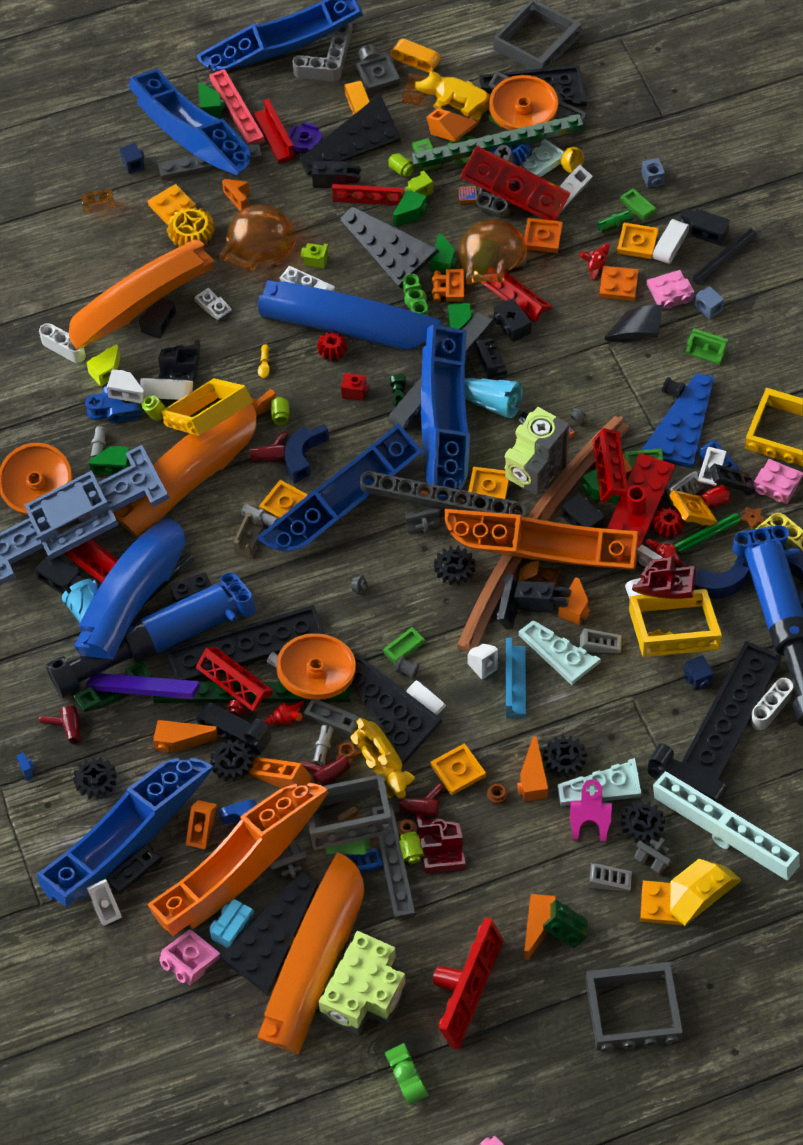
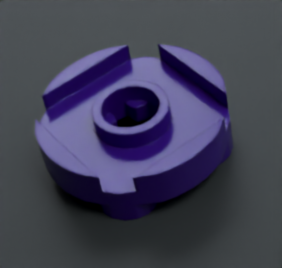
(309, 130)

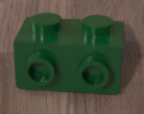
(566, 924)

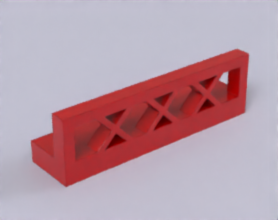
(274, 133)
(367, 194)
(526, 299)
(611, 463)
(93, 556)
(239, 674)

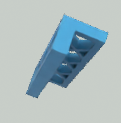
(515, 681)

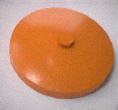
(523, 102)
(31, 473)
(316, 666)

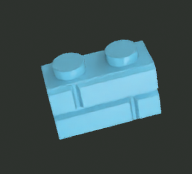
(233, 922)

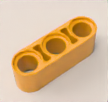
(415, 55)
(356, 96)

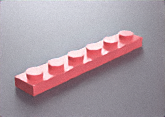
(236, 107)

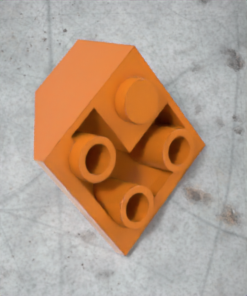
(449, 125)

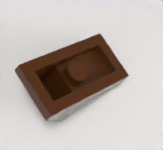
(534, 573)

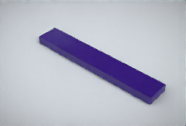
(144, 685)

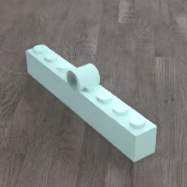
(726, 826)

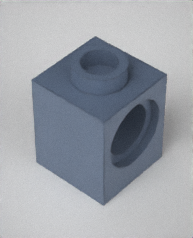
(653, 173)
(709, 302)

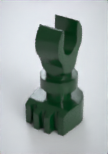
(397, 383)

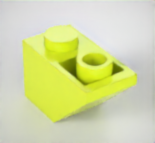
(102, 365)

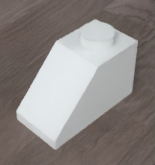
(124, 387)
(483, 660)

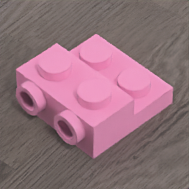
(671, 289)
(777, 481)
(188, 957)

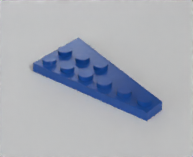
(683, 424)

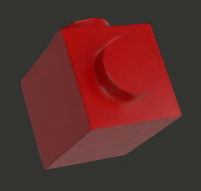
(354, 387)

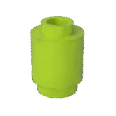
(401, 165)
(153, 407)
(280, 411)
(411, 847)

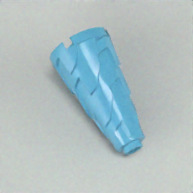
(494, 395)
(80, 597)

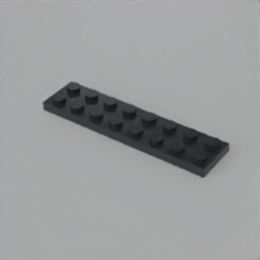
(245, 643)
(732, 710)

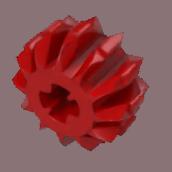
(332, 346)
(668, 522)

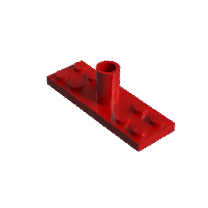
(515, 184)
(643, 497)
(468, 983)

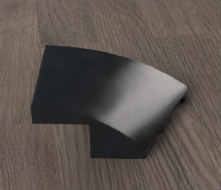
(636, 323)
(179, 362)

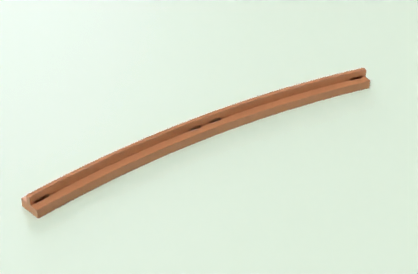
(547, 507)

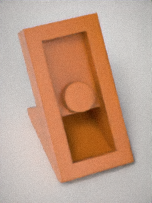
(237, 192)

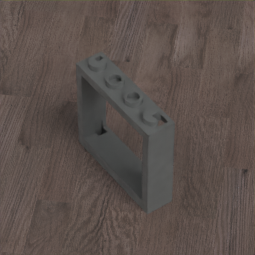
(571, 33)
(354, 829)
(629, 975)

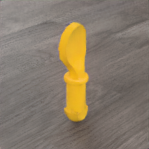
(264, 368)

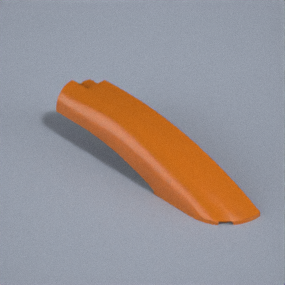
(138, 292)
(188, 466)
(543, 539)
(239, 859)
(313, 956)

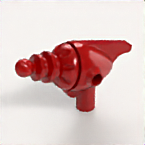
(596, 259)
(665, 551)
(285, 714)

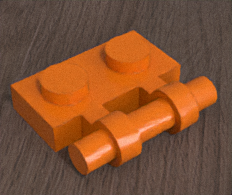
(454, 285)

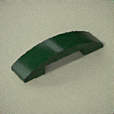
(92, 700)

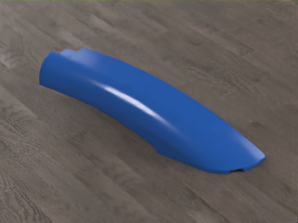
(280, 35)
(189, 125)
(344, 314)
(444, 408)
(340, 492)
(128, 587)
(124, 829)

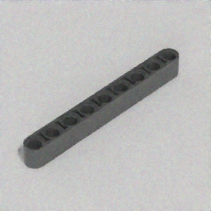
(410, 406)
(434, 491)

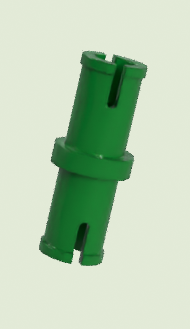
(615, 220)

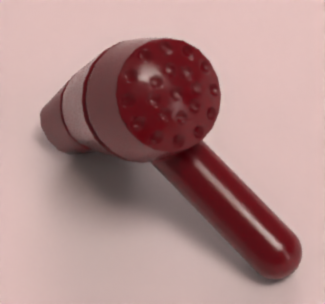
(270, 453)
(69, 720)
(327, 774)
(423, 806)

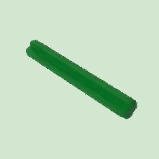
(707, 533)

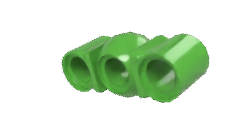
(414, 296)
(406, 1074)

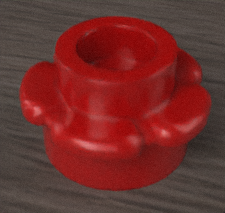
(236, 707)

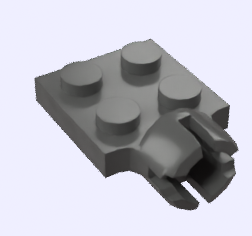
(376, 69)

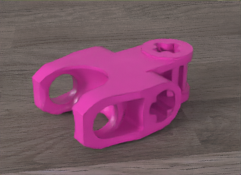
(590, 810)

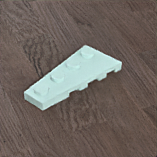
(543, 159)
(564, 657)
(616, 783)

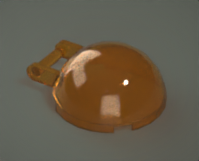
(259, 235)
(489, 249)

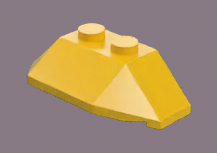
(699, 888)

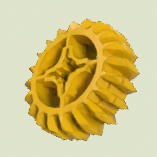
(190, 226)

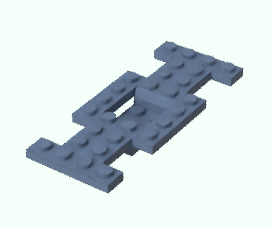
(71, 503)

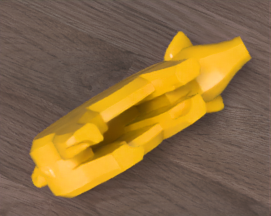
(459, 94)
(382, 757)

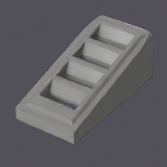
(682, 482)
(592, 647)
(611, 871)

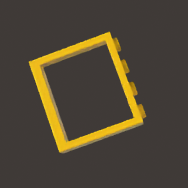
(233, 398)
(769, 448)
(675, 642)

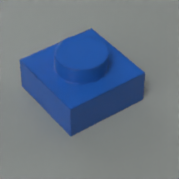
(26, 766)

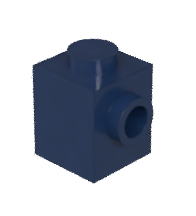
(132, 158)
(698, 673)

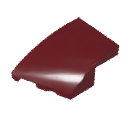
(666, 581)
(441, 845)

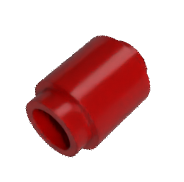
(716, 496)

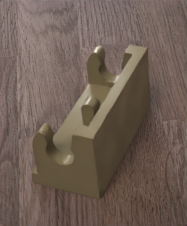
(246, 538)

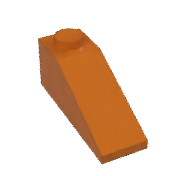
(180, 736)
(280, 772)
(532, 777)
(538, 914)

